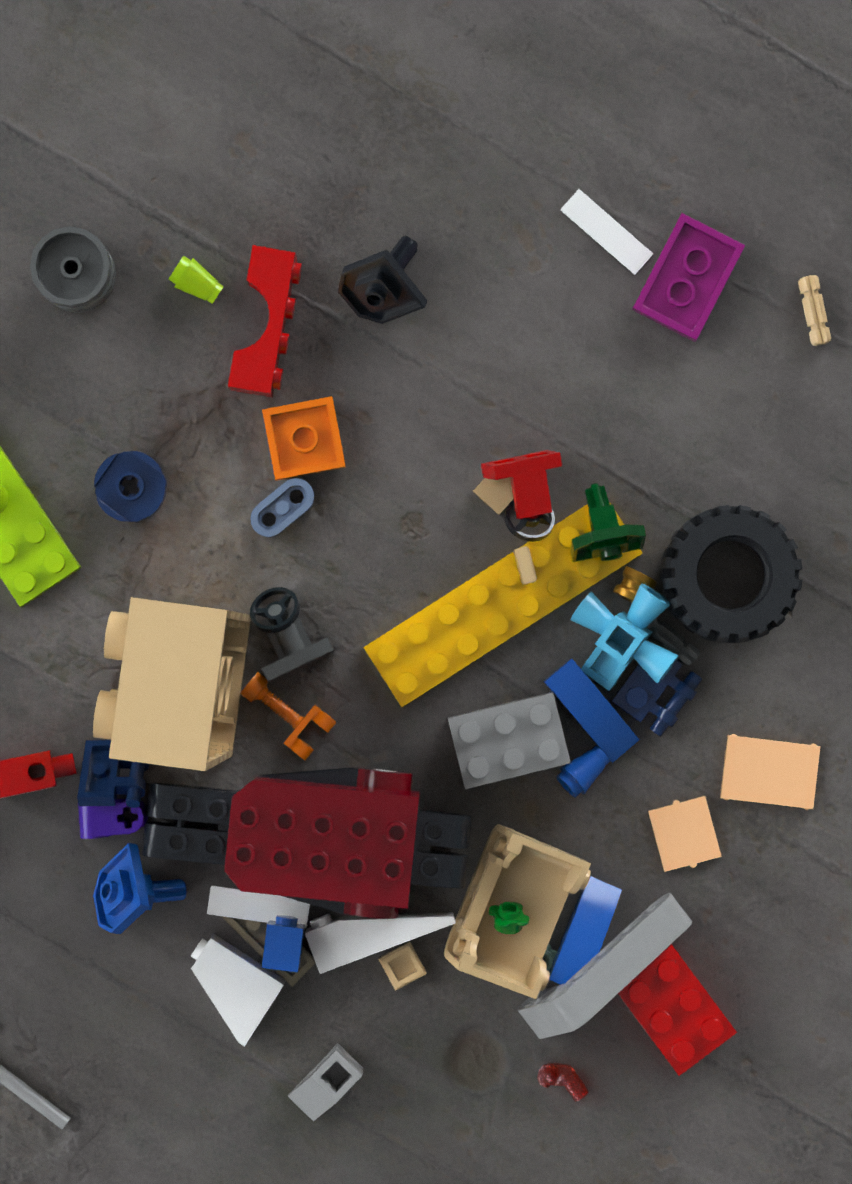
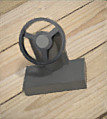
(286, 633)

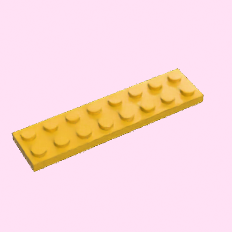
(487, 611)

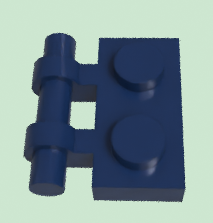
(641, 692)
(102, 781)

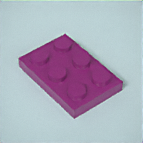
(688, 277)

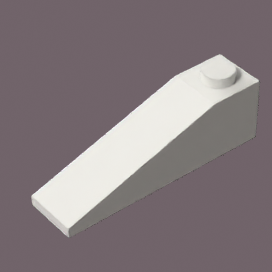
(354, 937)

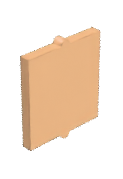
(684, 833)

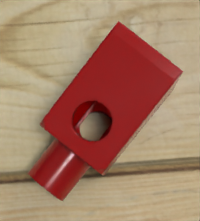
(16, 777)

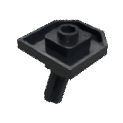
(379, 286)

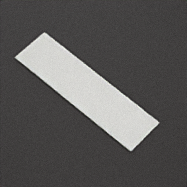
(606, 231)
(254, 906)

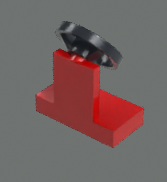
(528, 488)

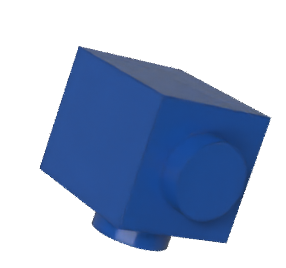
(283, 944)

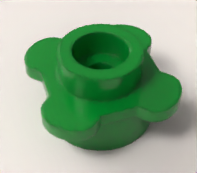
(508, 917)

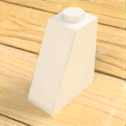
(235, 985)

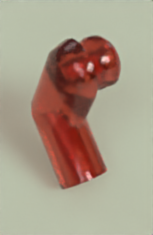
(562, 1075)

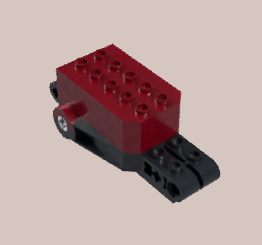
(315, 836)

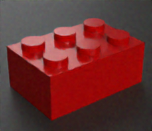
(676, 1011)

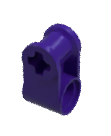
(109, 820)

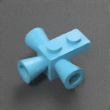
(624, 637)

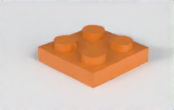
(303, 438)

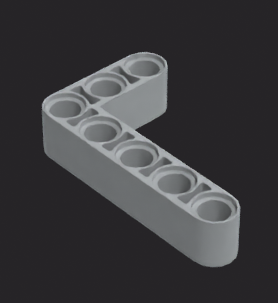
(608, 972)

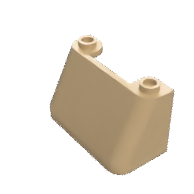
(521, 872)

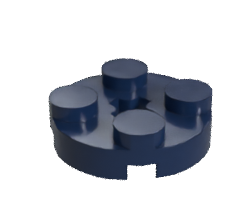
(135, 506)

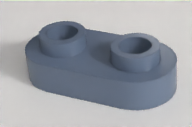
(282, 507)

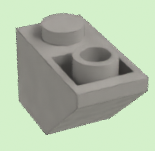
(326, 1082)

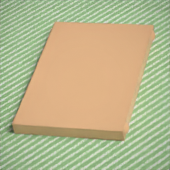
(770, 772)

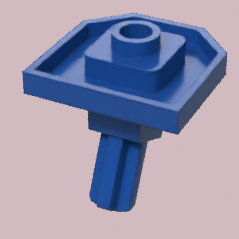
(126, 892)

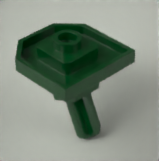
(606, 536)

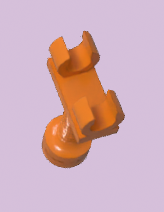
(258, 690)

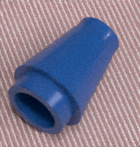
(582, 771)

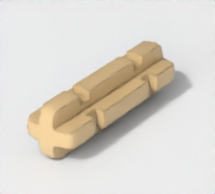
(814, 310)

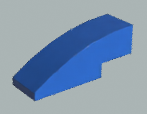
(591, 710)
(585, 929)

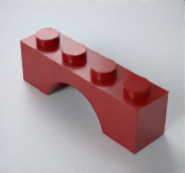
(256, 367)

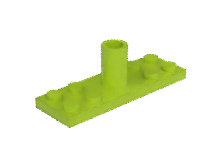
(30, 546)

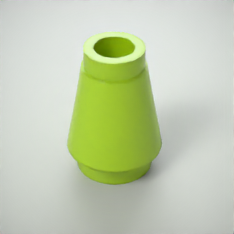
(195, 280)

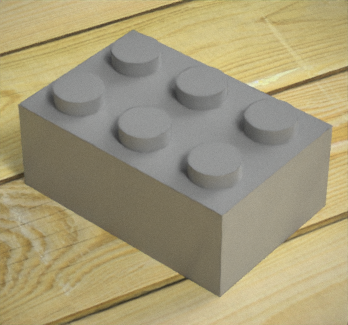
(509, 740)

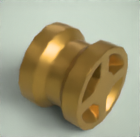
(631, 583)

